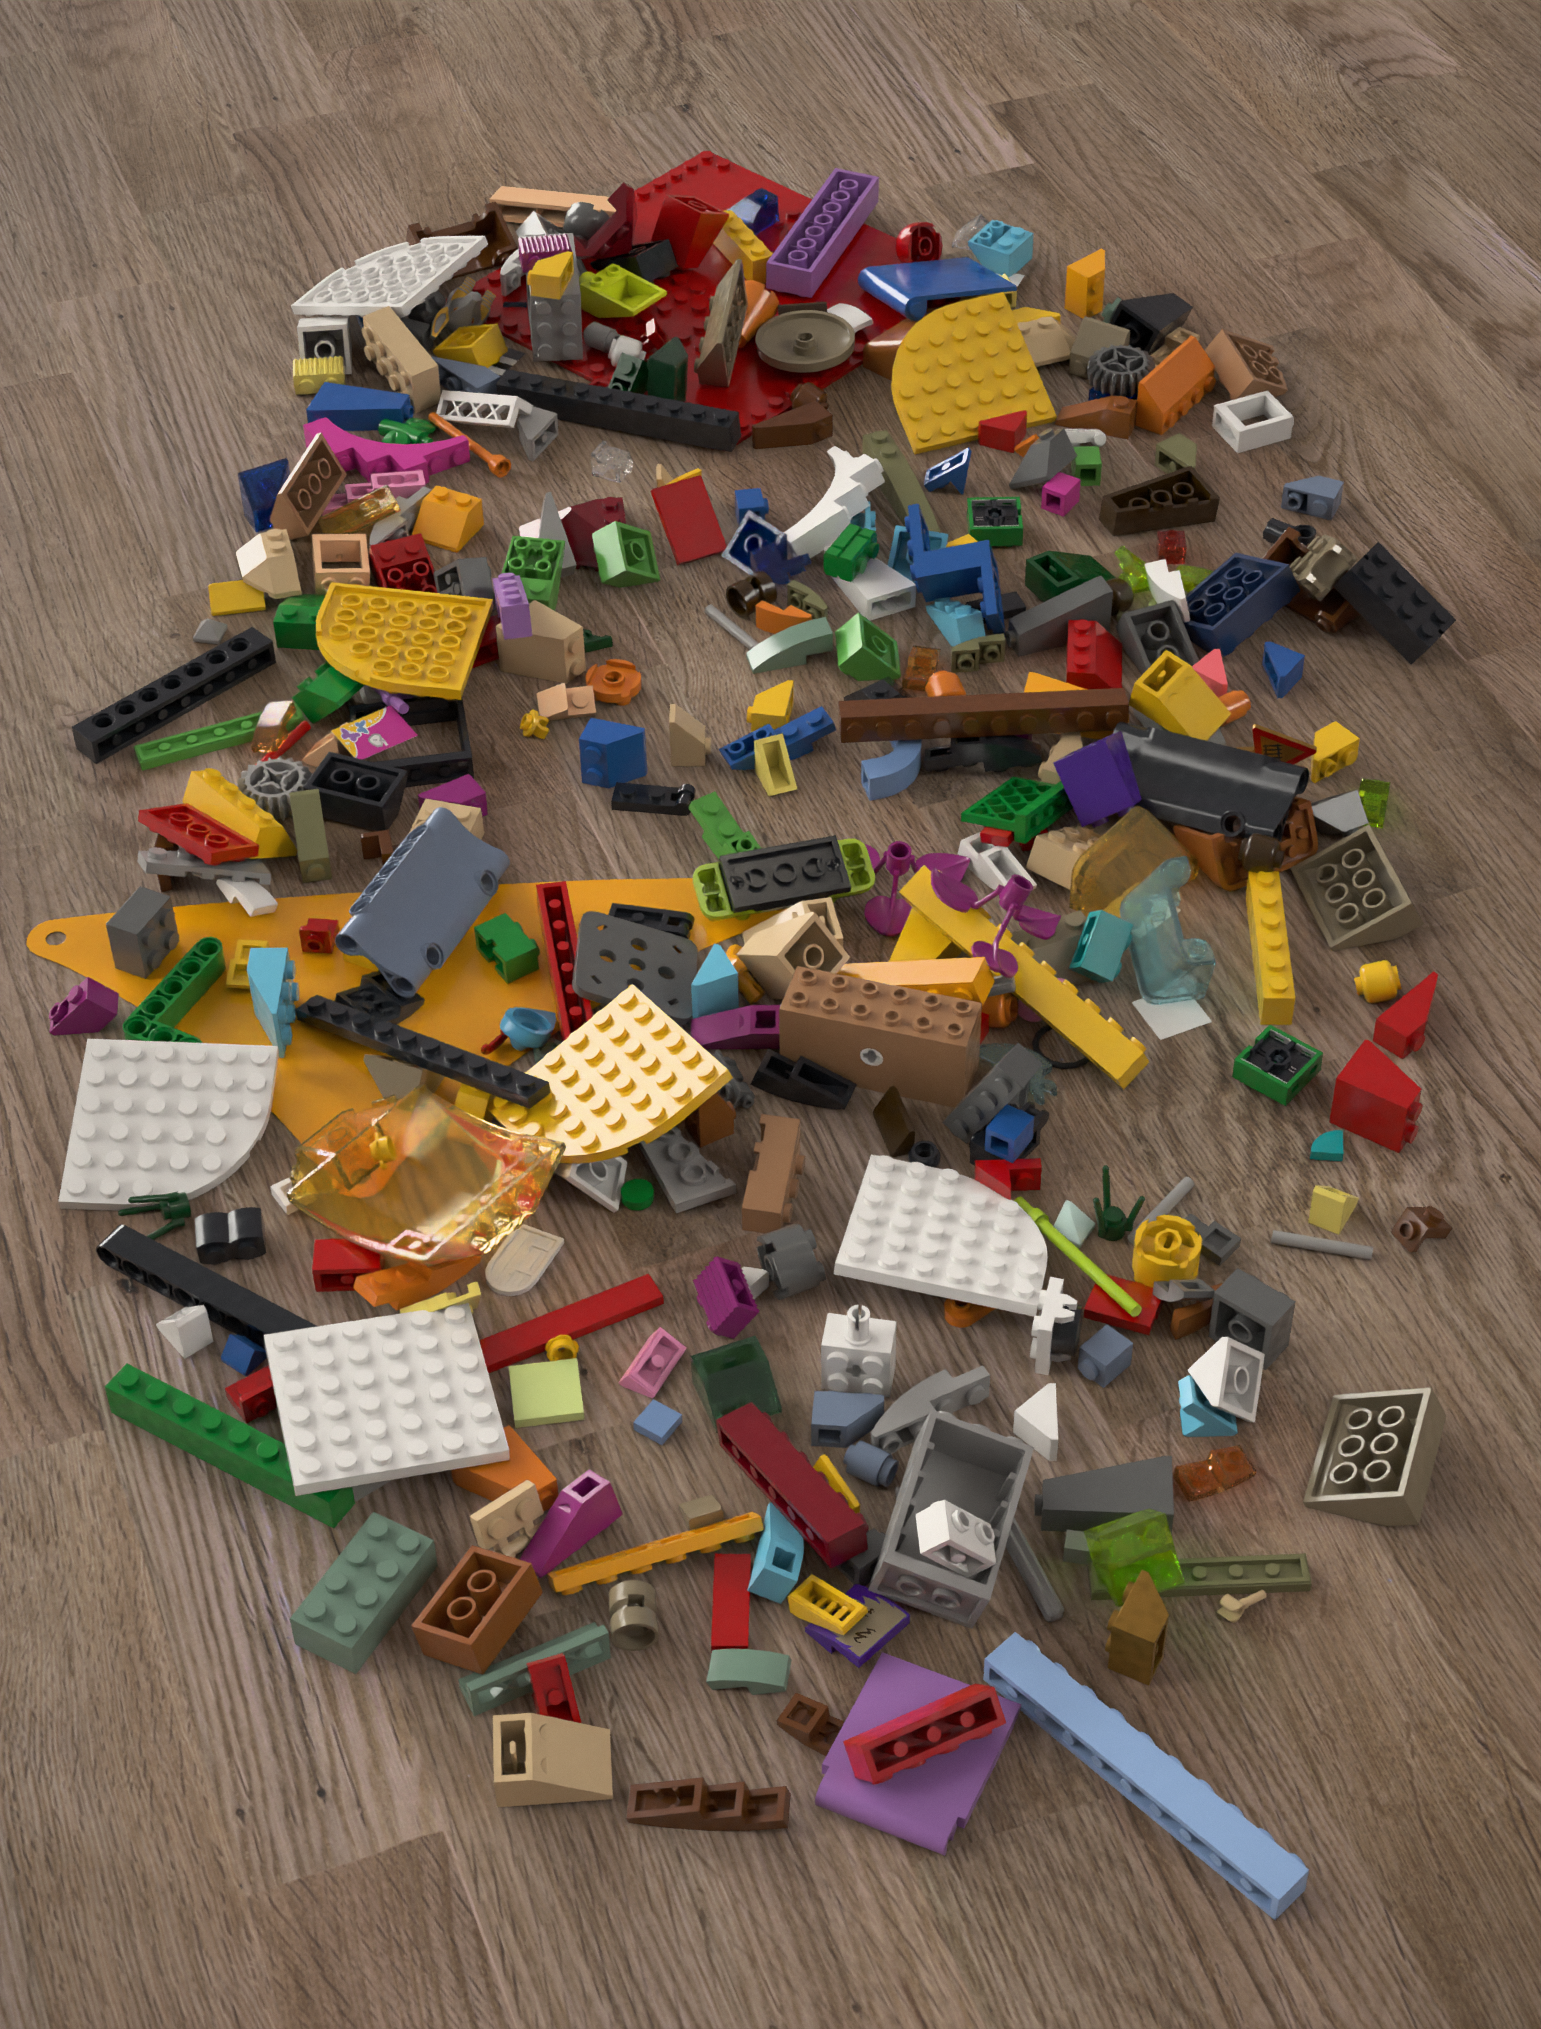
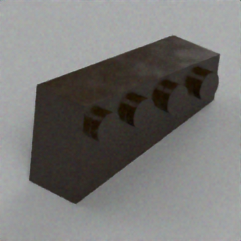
(1160, 503)

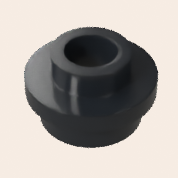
(925, 1153)

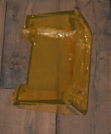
(1123, 861)

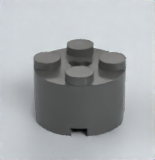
(790, 1260)

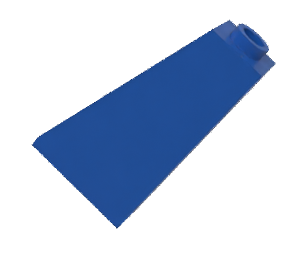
(358, 407)

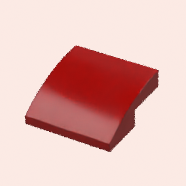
(1104, 1309)

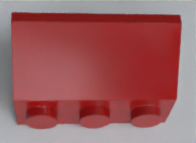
(1092, 656)

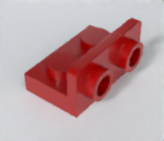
(253, 1395)

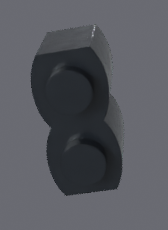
(230, 1235)

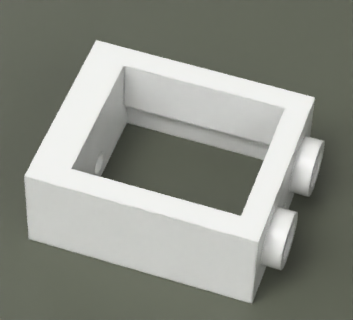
(1228, 423)

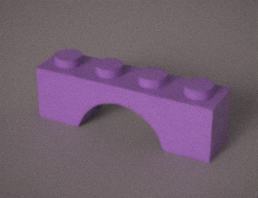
(512, 606)

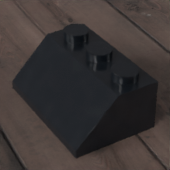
(358, 791)

